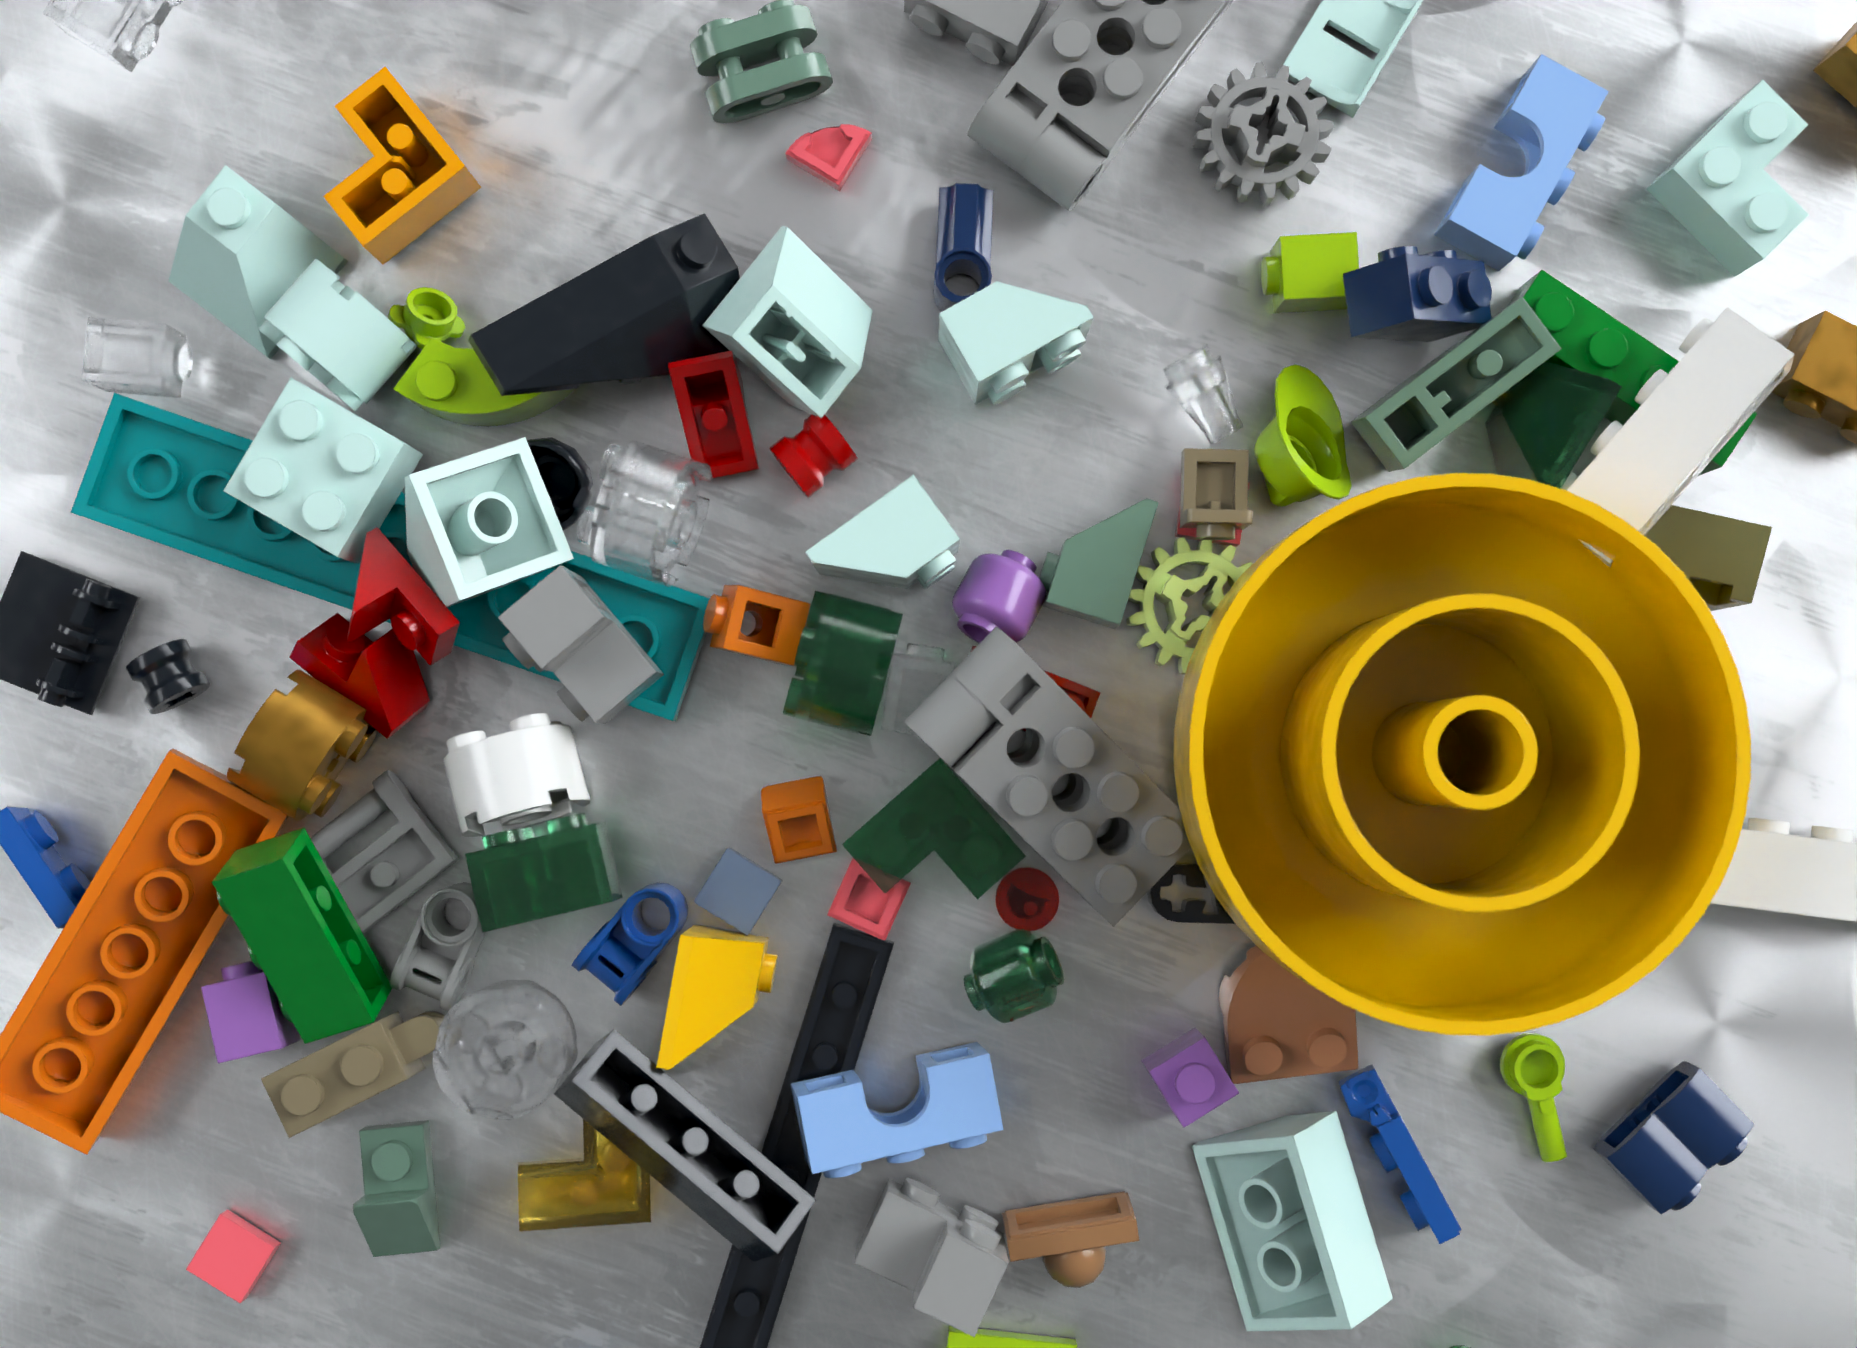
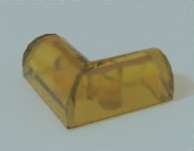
(584, 1191)

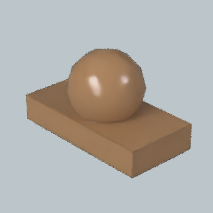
(1071, 1235)

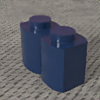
(1675, 1138)

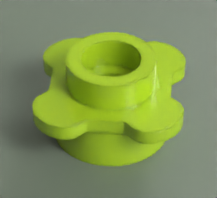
(427, 315)

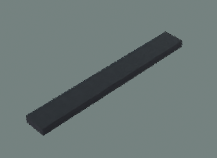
(825, 1046)

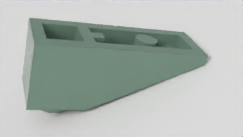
(1455, 386)

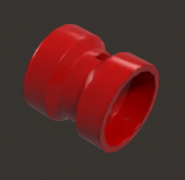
(813, 454)

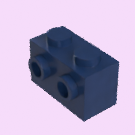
(1417, 296)

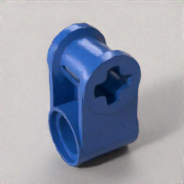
(626, 947)

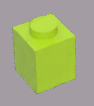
(1308, 271)

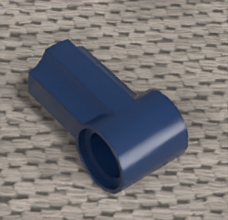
(962, 239)

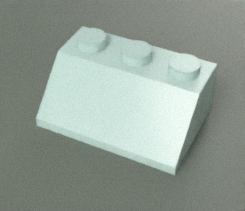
(1293, 1224)

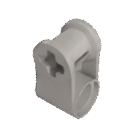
(437, 955)

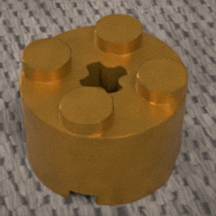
(300, 747)

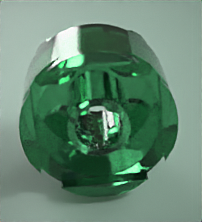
(842, 663)

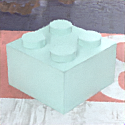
(322, 471)

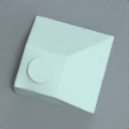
(243, 255)
(481, 523)

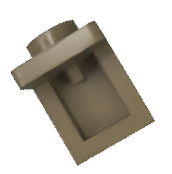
(1214, 492)

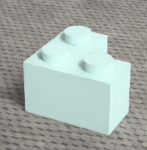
(1722, 184)

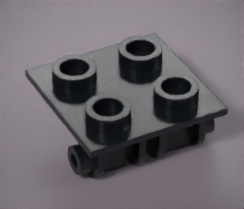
(61, 632)

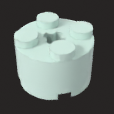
(337, 335)

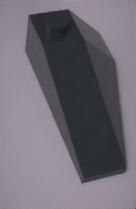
(617, 317)

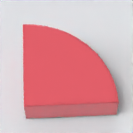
(830, 152)

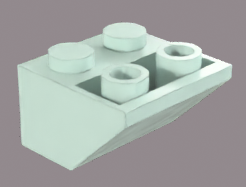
(794, 324)
(1007, 335)

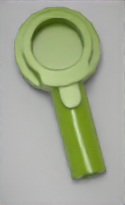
(1535, 1069)

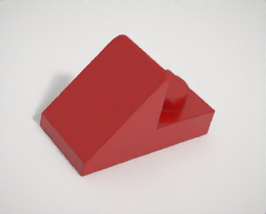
(714, 413)
(395, 591)
(372, 674)

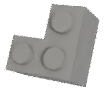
(578, 638)
(936, 1252)

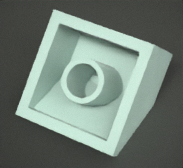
(891, 542)

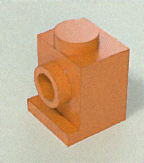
(776, 628)

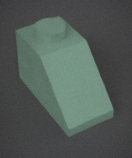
(1099, 566)

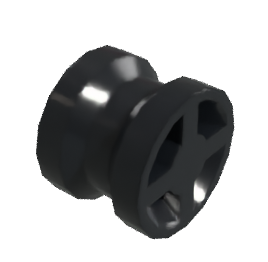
(167, 676)

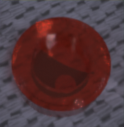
(1026, 898)

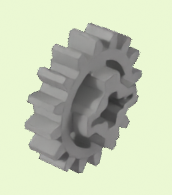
(1239, 130)

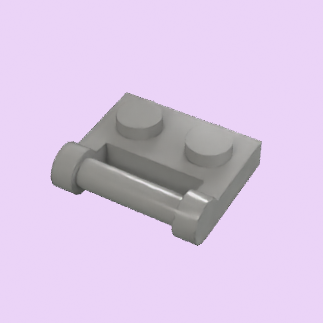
(394, 863)

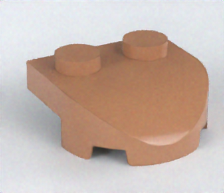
(1282, 1024)

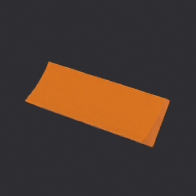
(127, 953)

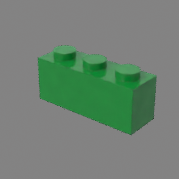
(302, 935)

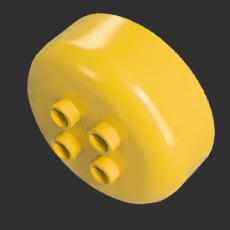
(1464, 754)

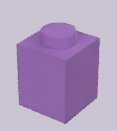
(245, 1014)
(1190, 1077)

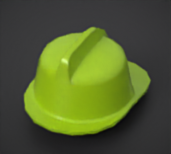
(1304, 442)

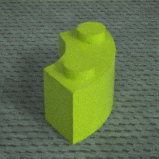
(459, 389)

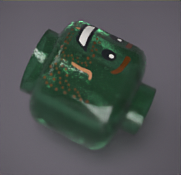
(1013, 976)

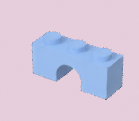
(1549, 119)
(952, 1106)

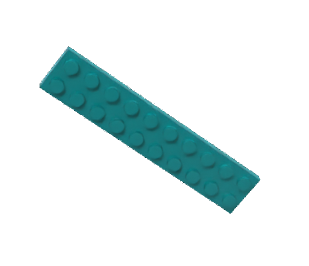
(167, 484)

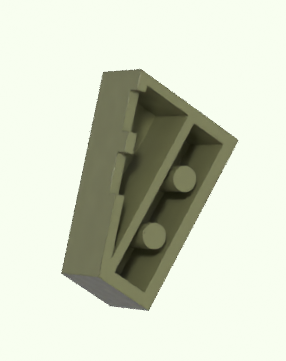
(1714, 553)

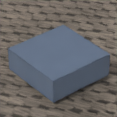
(738, 891)

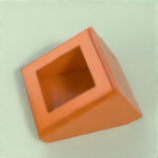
(798, 819)

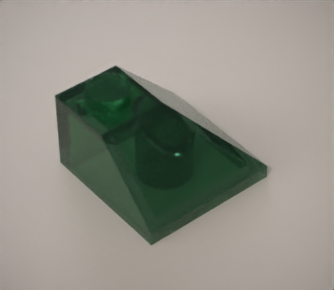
(1547, 422)

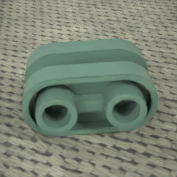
(776, 32)

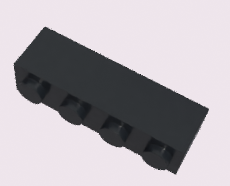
(685, 1147)

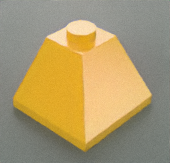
(711, 987)

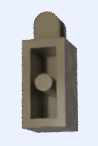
(351, 1070)

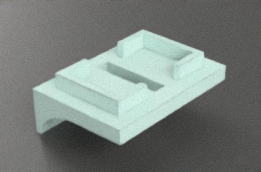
(1338, 69)

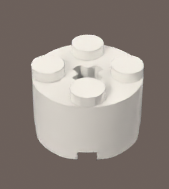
(515, 775)

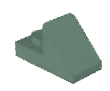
(399, 1189)

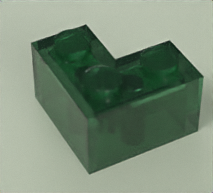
(940, 818)
(542, 876)

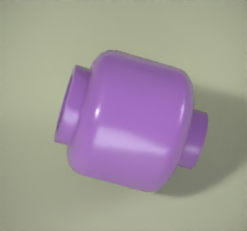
(999, 594)

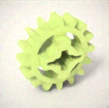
(1169, 591)

